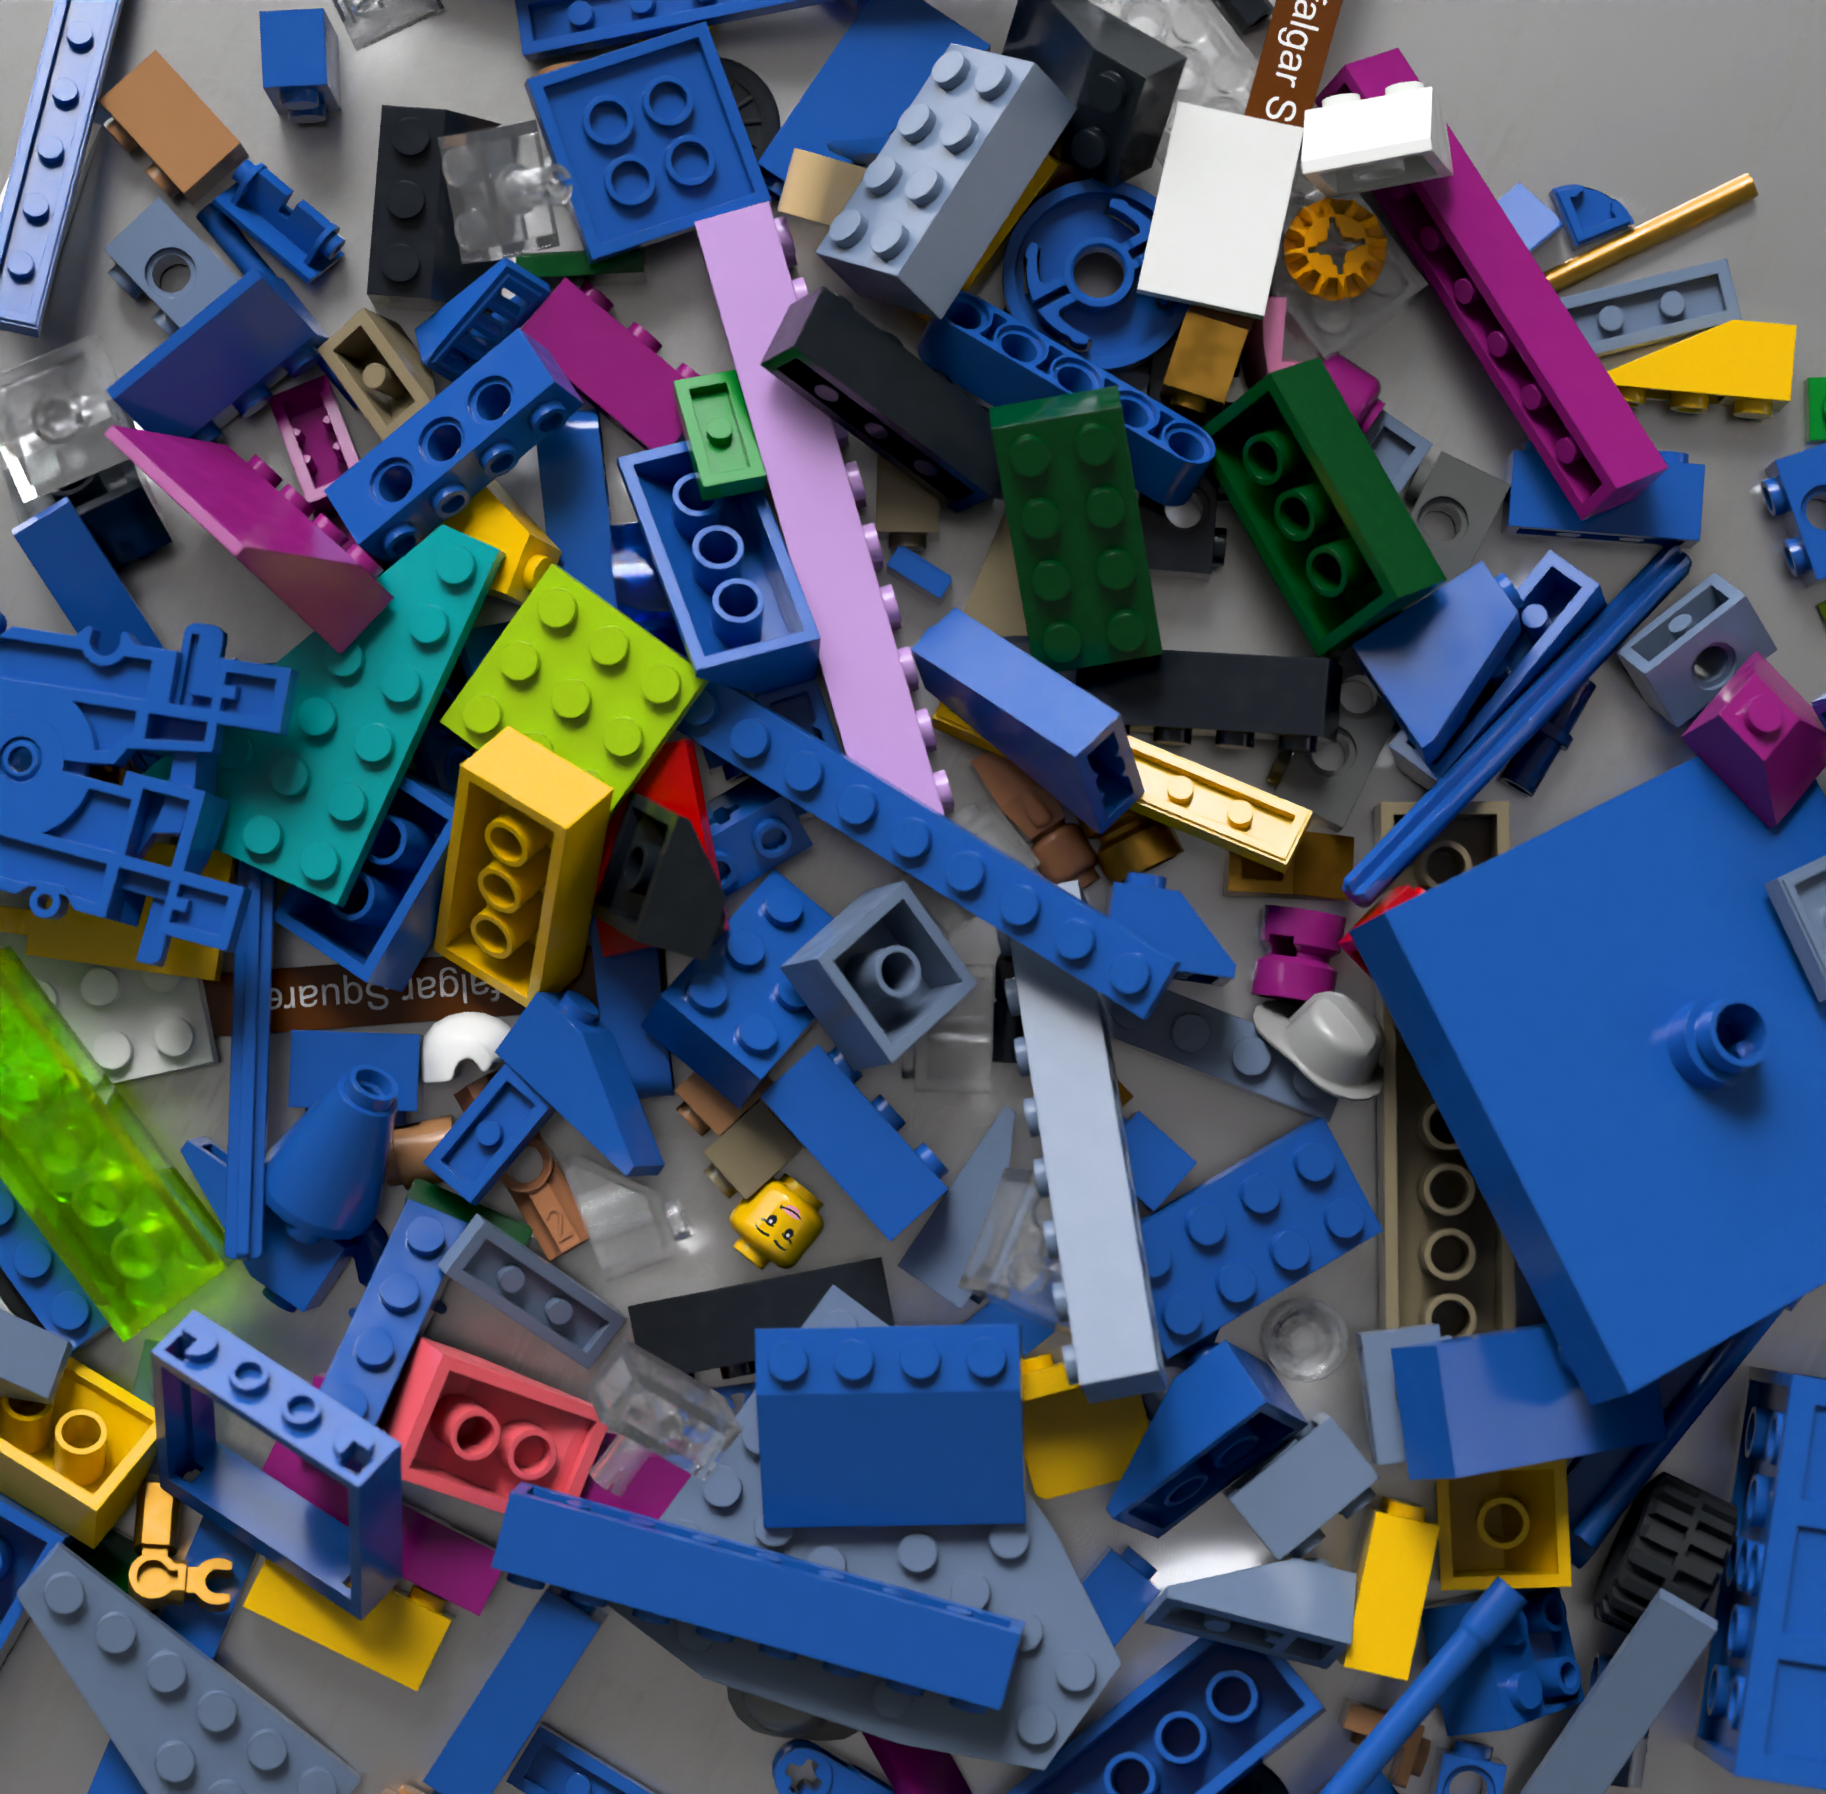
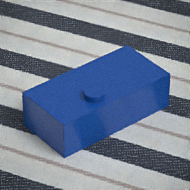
(1508, 1405)

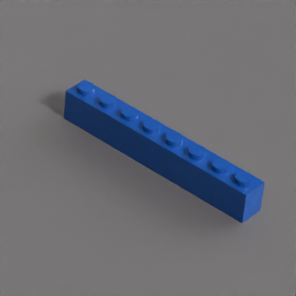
(758, 1596)

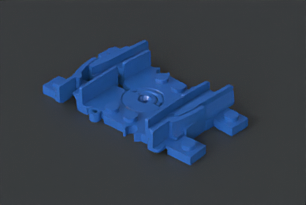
(88, 836)

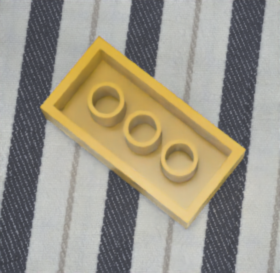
(522, 867)

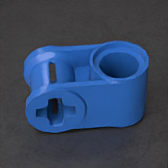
(832, 1772)

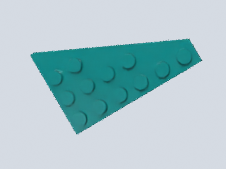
(319, 796)

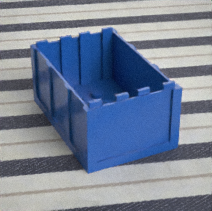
(1768, 1657)

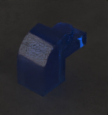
(639, 586)

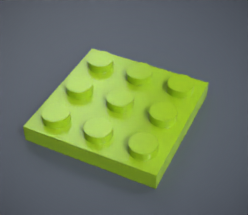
(579, 685)

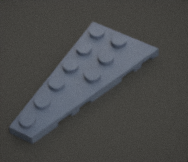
(165, 1701)

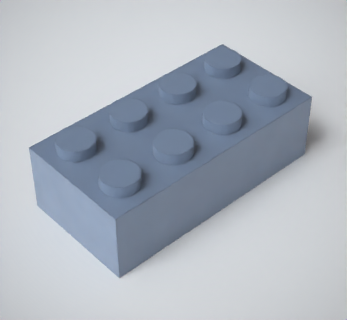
(946, 180)

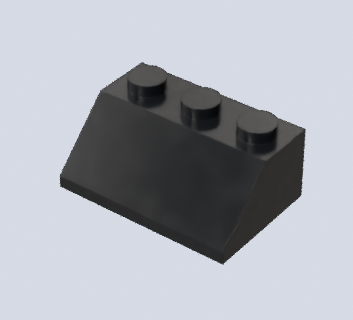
(413, 236)

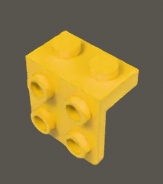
(1069, 1439)

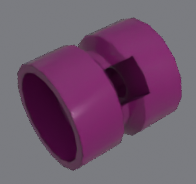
(1297, 953)

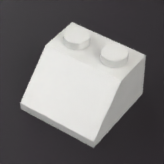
(1376, 140)

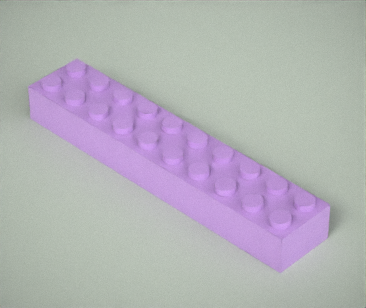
(818, 512)

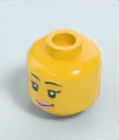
(777, 1223)

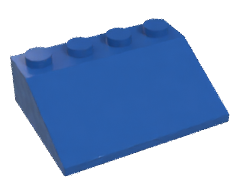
(891, 1425)

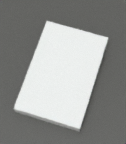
(1220, 210)

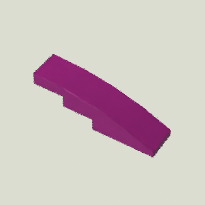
(317, 445)
(432, 1550)

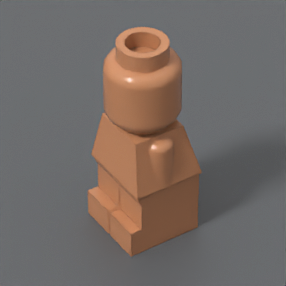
(1039, 819)

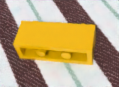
(394, 1639)

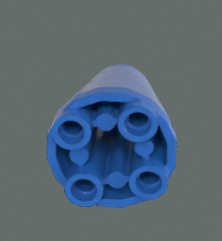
(334, 1159)

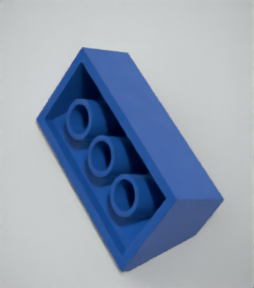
(723, 575)

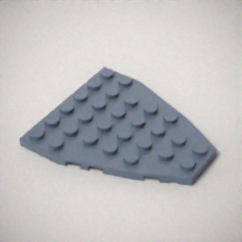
(992, 1567)

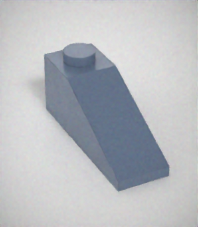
(950, 1233)
(1277, 1609)

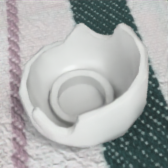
(457, 1039)

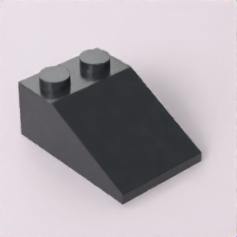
(1112, 76)

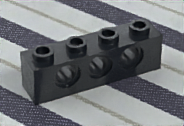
(1176, 550)

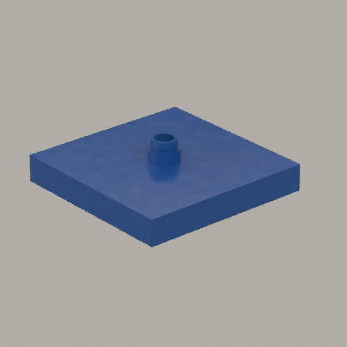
(1630, 1066)

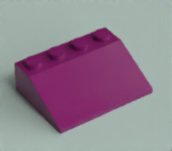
(265, 530)

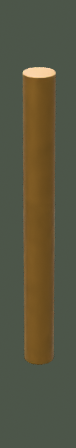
(1651, 233)

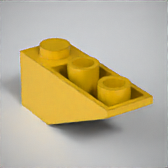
(1728, 365)

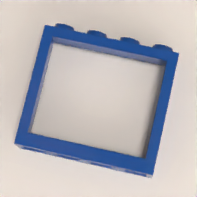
(209, 1364)

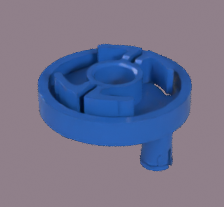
(1066, 227)

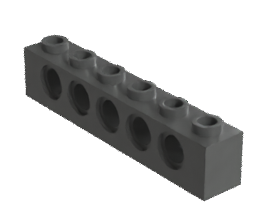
(1472, 502)

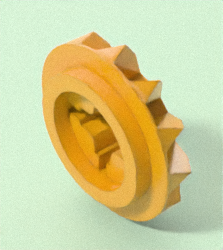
(1316, 272)

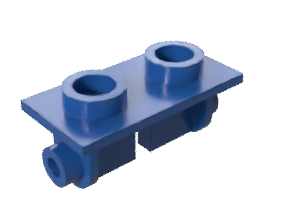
(297, 237)

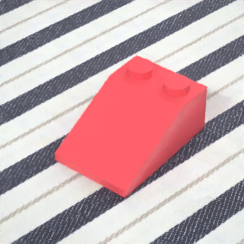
(487, 1429)

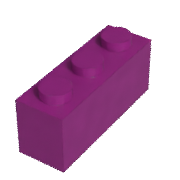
(611, 364)

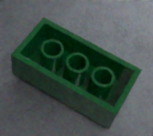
(1320, 507)
(1076, 529)

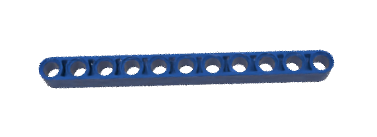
(579, 525)

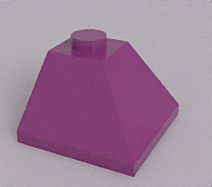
(1760, 740)

